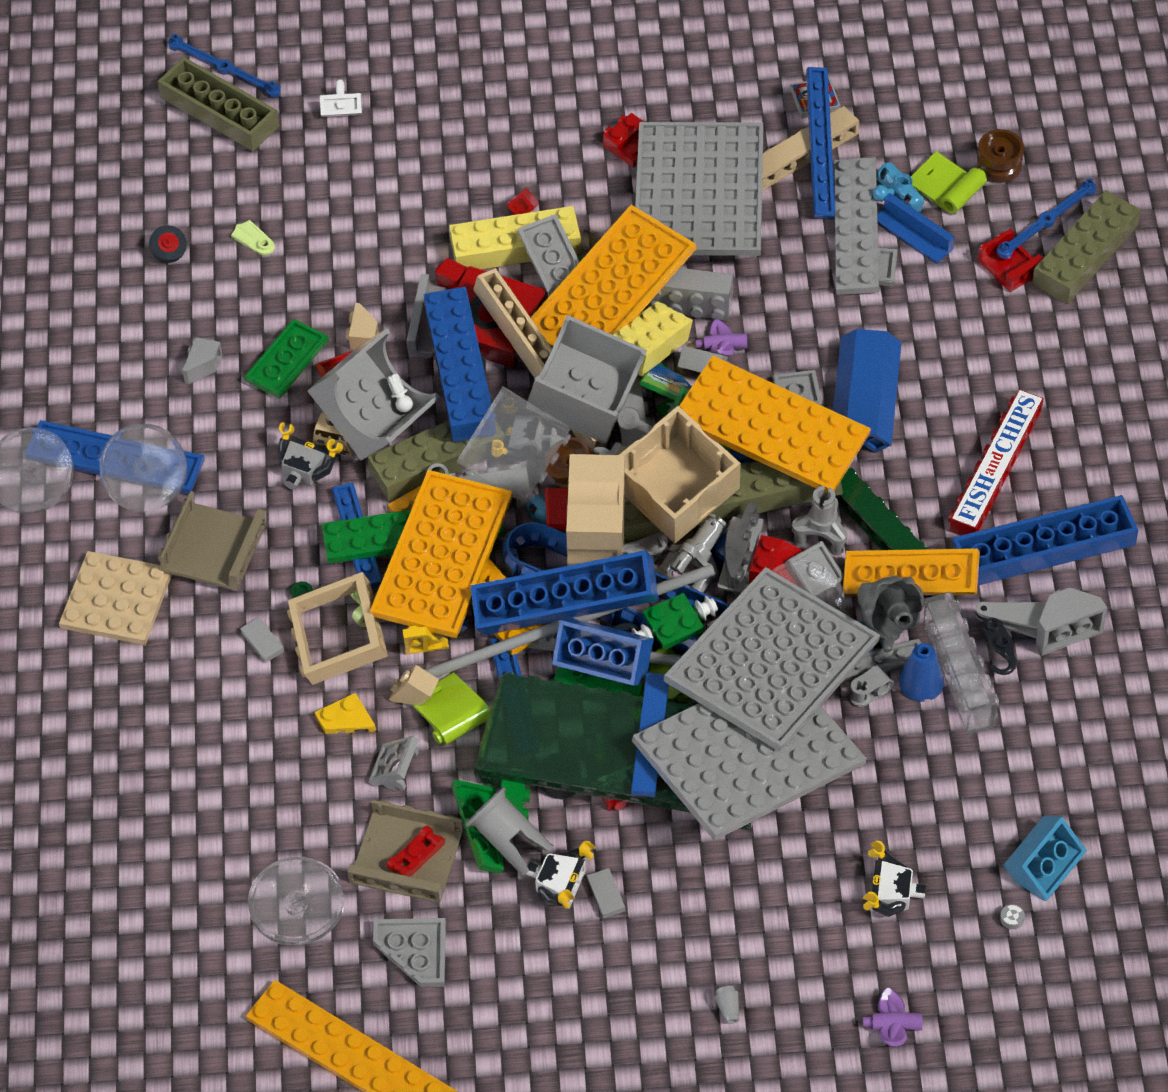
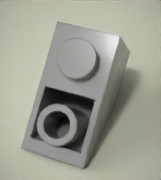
(202, 360)

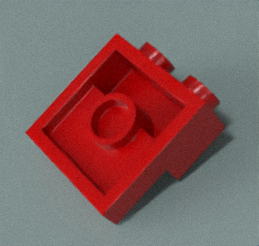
(624, 138)

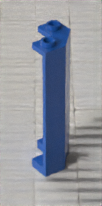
(869, 383)

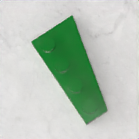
(470, 799)

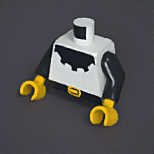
(561, 875)
(891, 884)

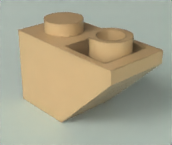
(362, 326)
(413, 687)

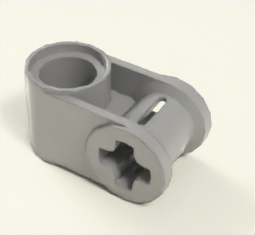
(869, 687)

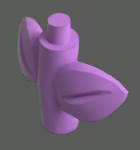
(722, 340)
(893, 1019)

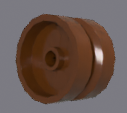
(1000, 155)
(560, 469)

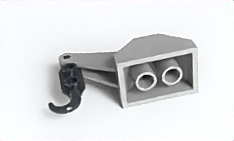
(1059, 622)

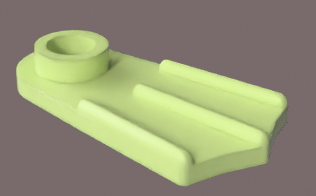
(253, 238)

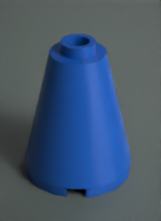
(922, 674)

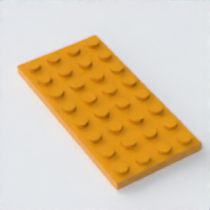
(616, 276)
(773, 424)
(441, 553)

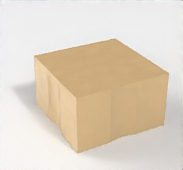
(678, 474)
(595, 507)

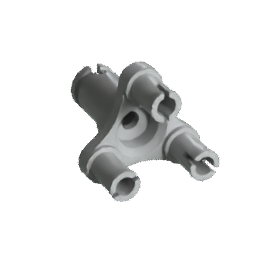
(821, 521)
(696, 551)

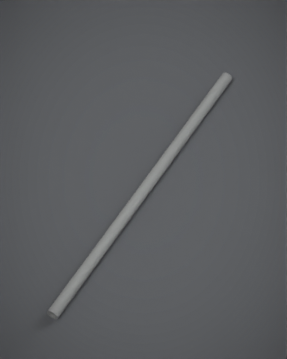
(552, 628)

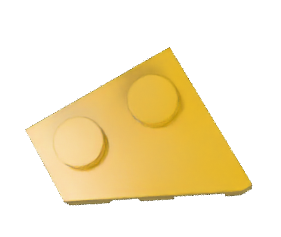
(422, 640)
(345, 716)

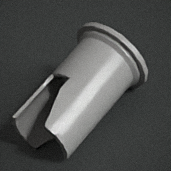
(499, 822)

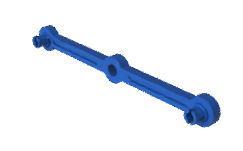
(272, 89)
(1006, 249)

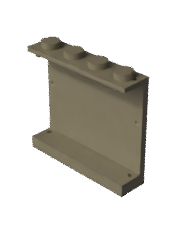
(211, 544)
(389, 833)

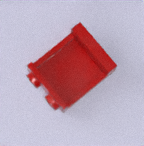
(1011, 271)

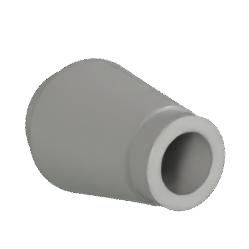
(728, 1003)

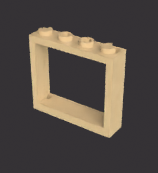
(350, 660)

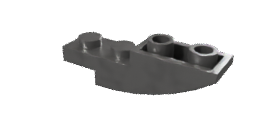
(738, 545)

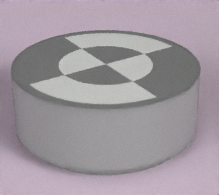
(1012, 916)

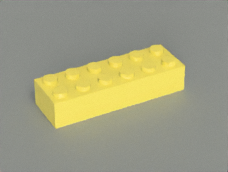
(496, 240)

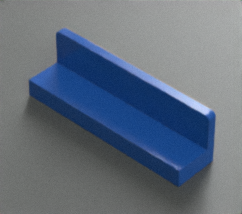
(915, 229)

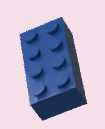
(602, 651)

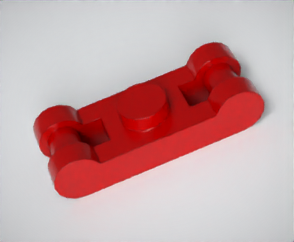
(416, 853)

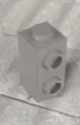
(696, 359)

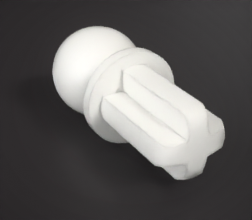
(403, 402)

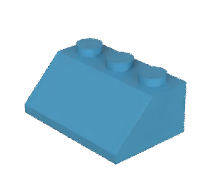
(1045, 857)

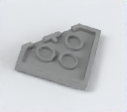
(415, 947)

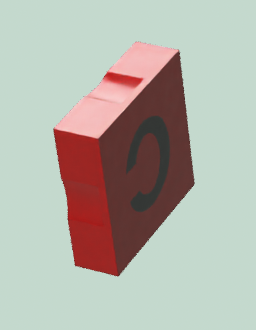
(491, 339)

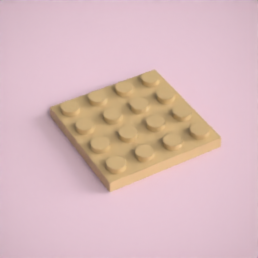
(115, 598)

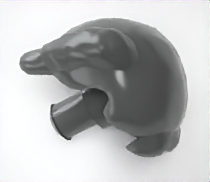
(890, 607)

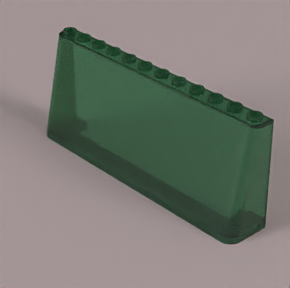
(568, 740)

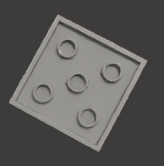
(587, 378)
(360, 399)

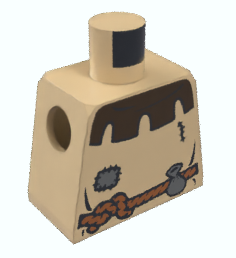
(325, 431)

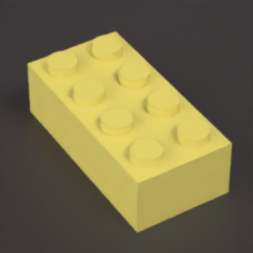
(658, 331)

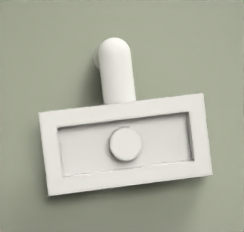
(341, 103)

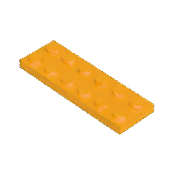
(932, 569)

